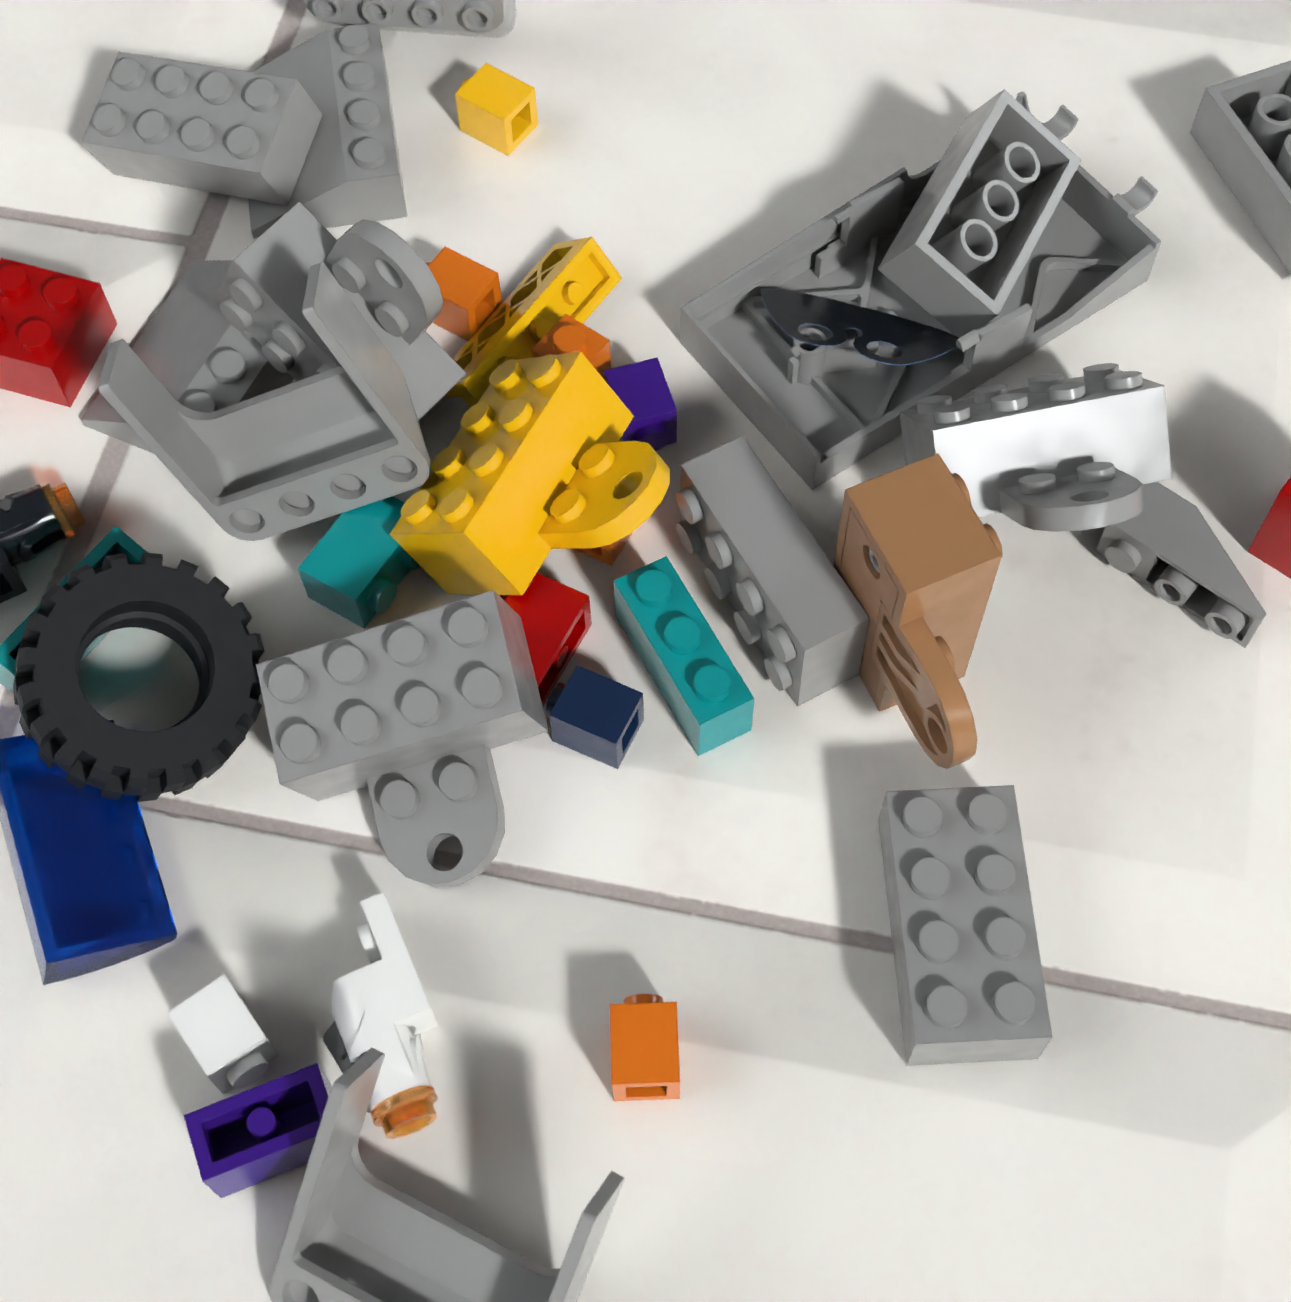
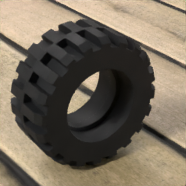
(154, 599)

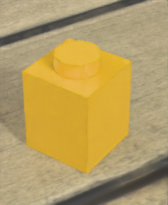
(496, 108)

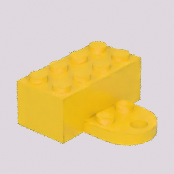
(530, 476)

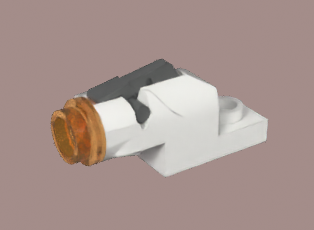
(387, 1011)

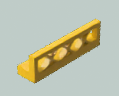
(567, 280)

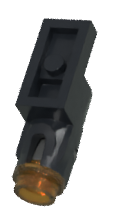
(31, 525)

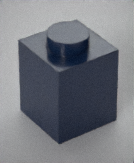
(595, 716)

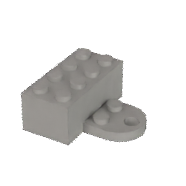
(377, 273)
(1052, 450)
(414, 722)

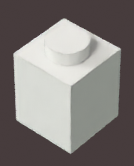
(223, 1035)

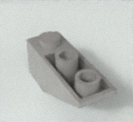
(1184, 562)

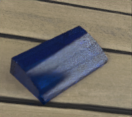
(79, 868)

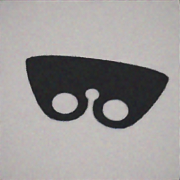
(913, 338)

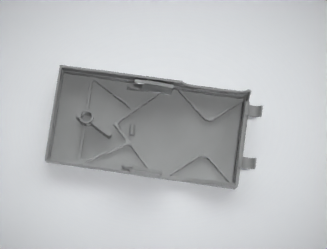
(836, 406)

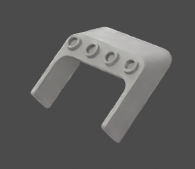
(448, 17)
(292, 450)
(377, 1244)

